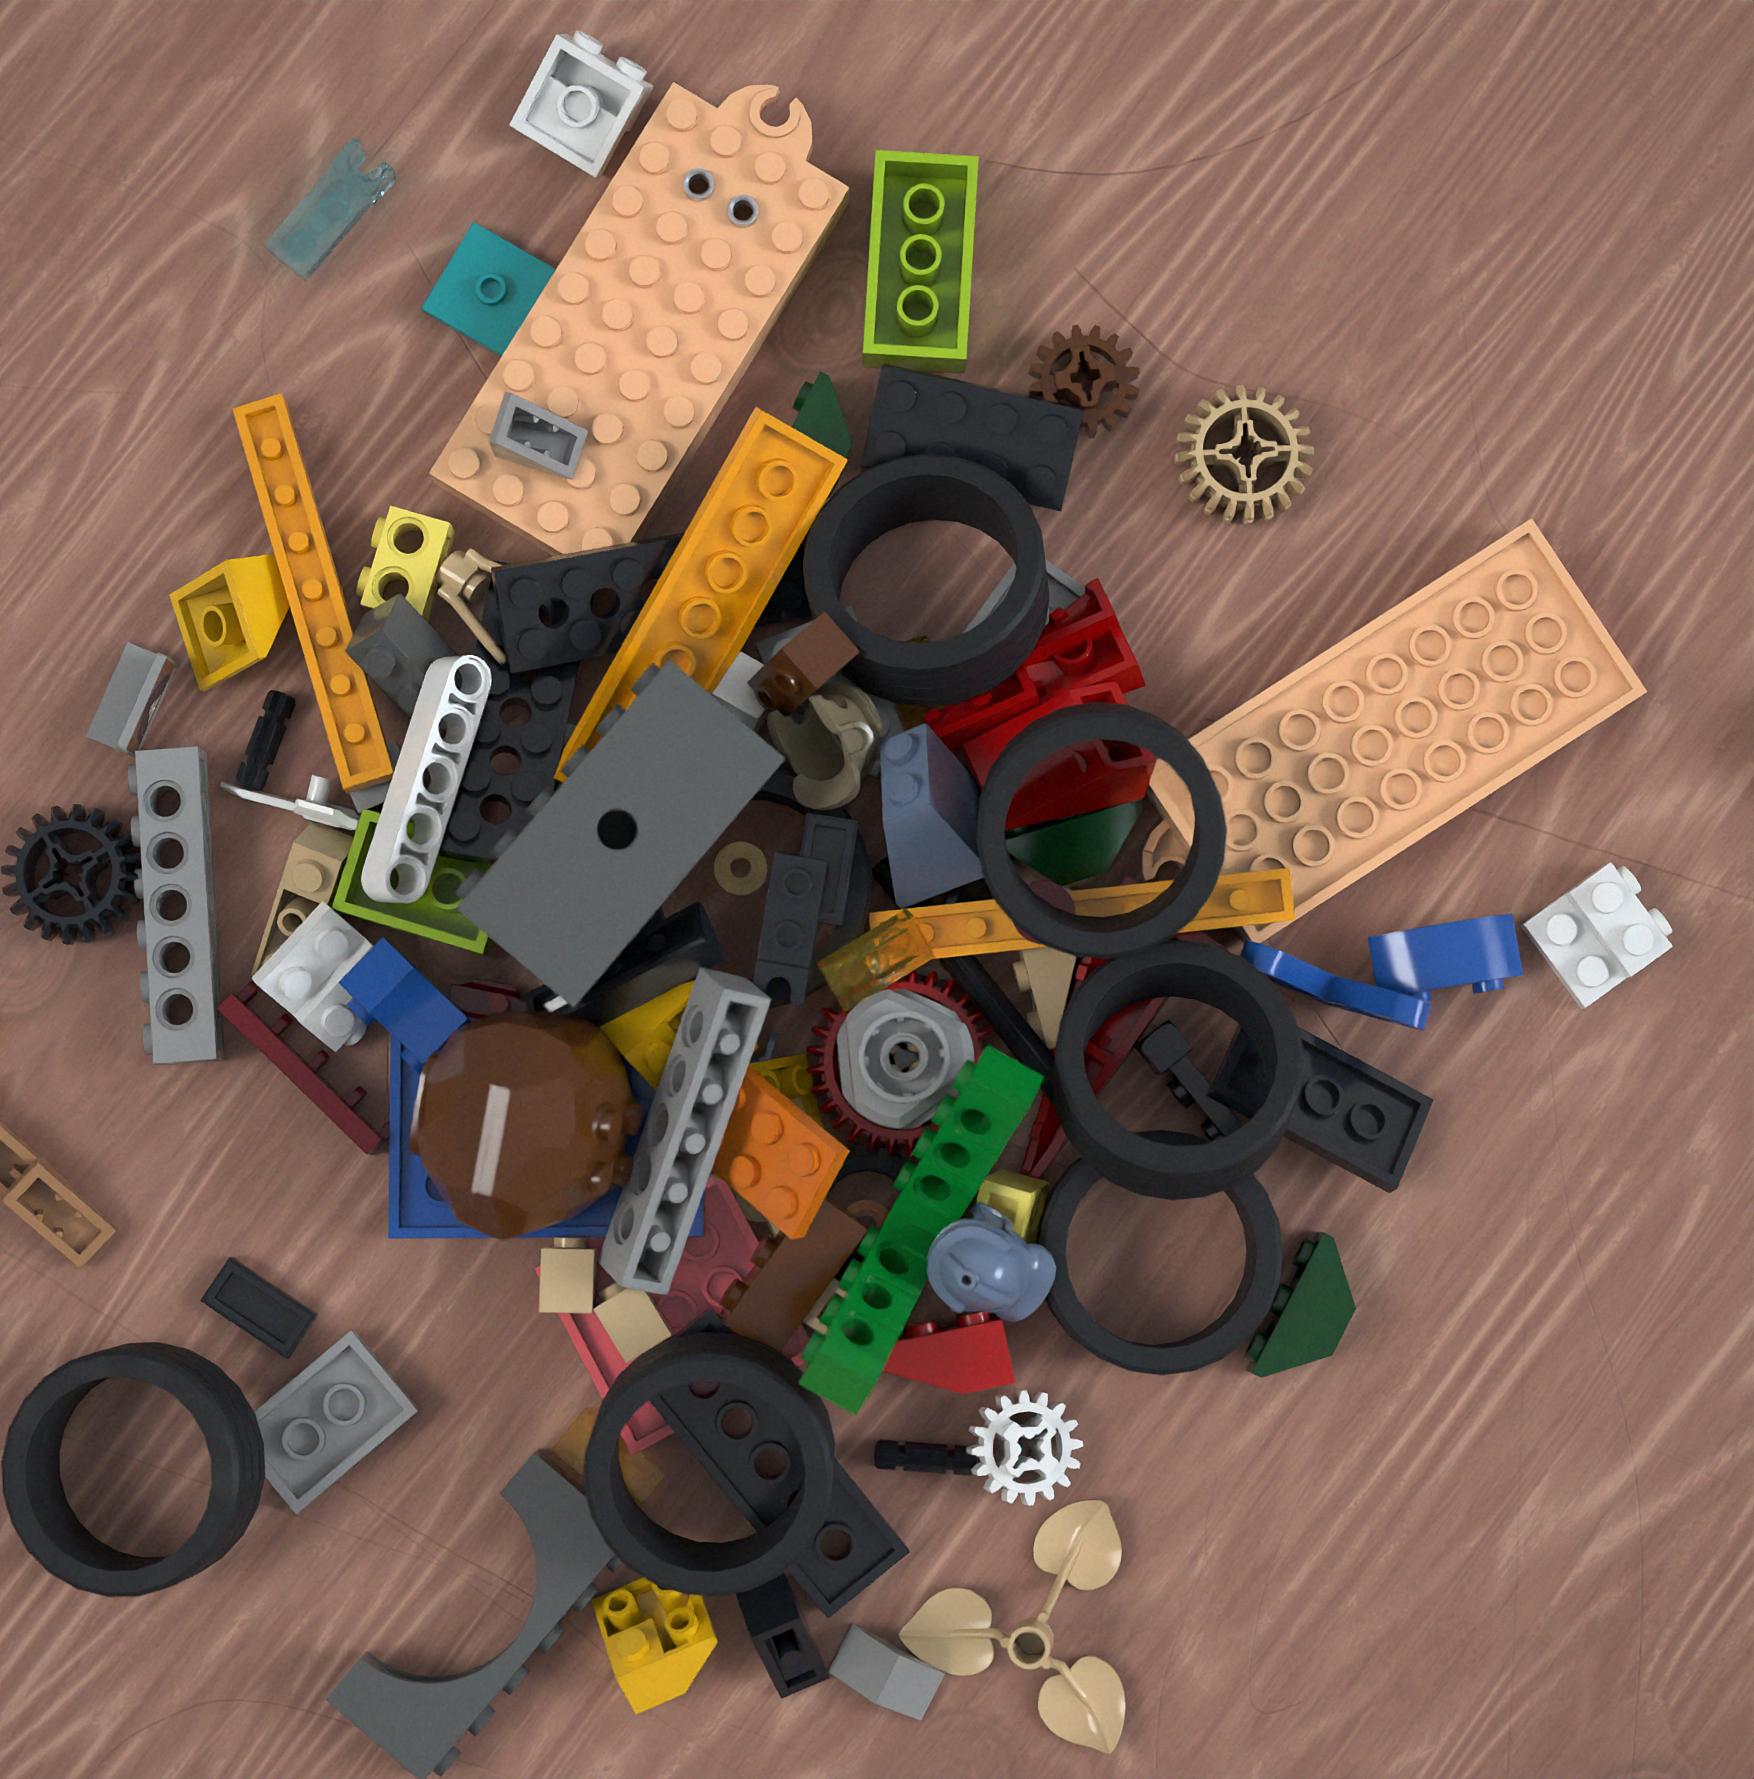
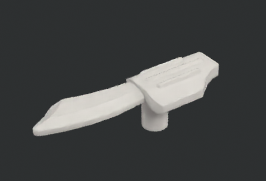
(314, 808)

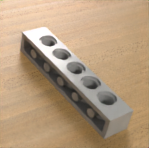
(202, 1036)
(683, 1131)

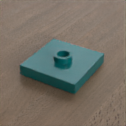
(487, 289)

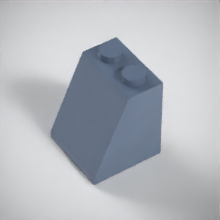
(927, 816)

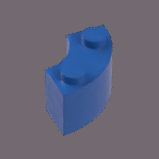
(1447, 956)
(403, 1002)

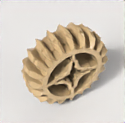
(1265, 455)

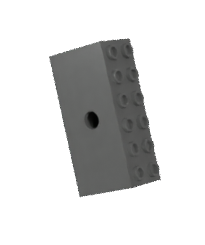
(679, 776)

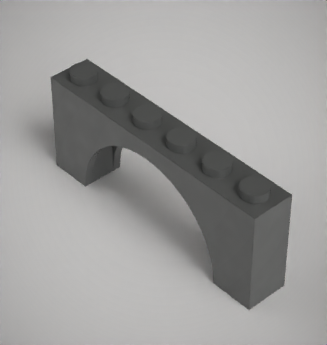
(425, 1716)

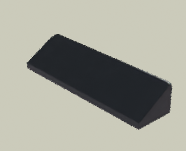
(643, 970)

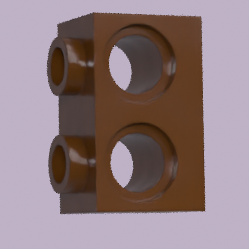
(802, 666)

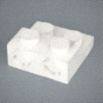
(582, 102)
(1598, 933)
(307, 973)

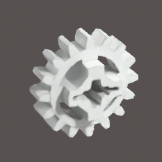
(1039, 1431)

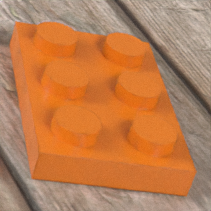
(777, 1156)

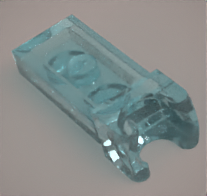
(329, 211)

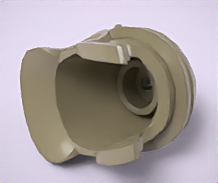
(830, 746)

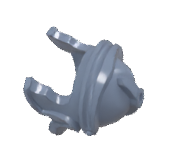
(1004, 1269)

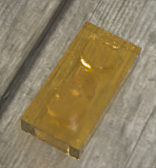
(875, 960)
(637, 1470)

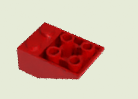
(1072, 778)
(954, 1357)

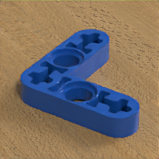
(1335, 990)

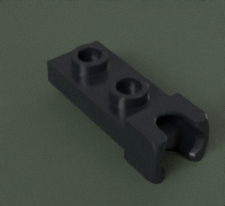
(790, 922)
(1166, 1051)

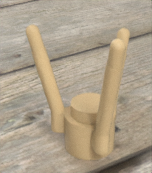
(463, 579)

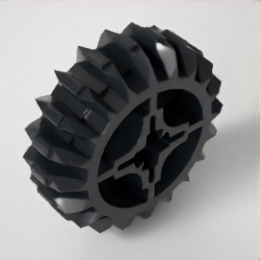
(53, 884)

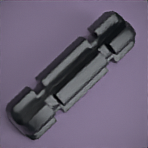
(265, 740)
(923, 1457)

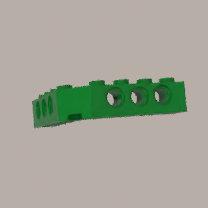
(931, 1196)

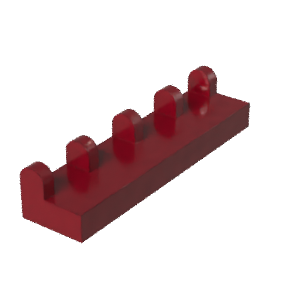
(301, 1072)

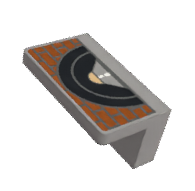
(132, 699)

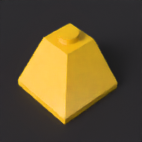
(230, 616)

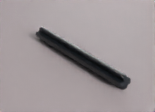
(988, 1000)

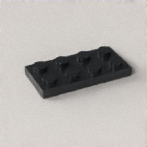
(1008, 432)
(1342, 1110)

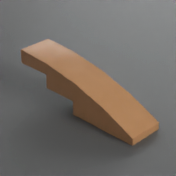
(49, 1201)

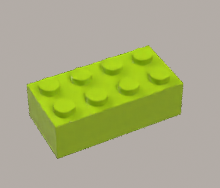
(920, 261)

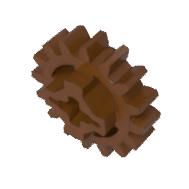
(1105, 375)

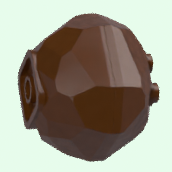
(524, 1120)

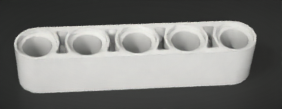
(406, 793)

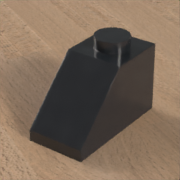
(782, 1636)

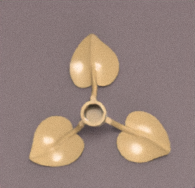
(955, 1632)

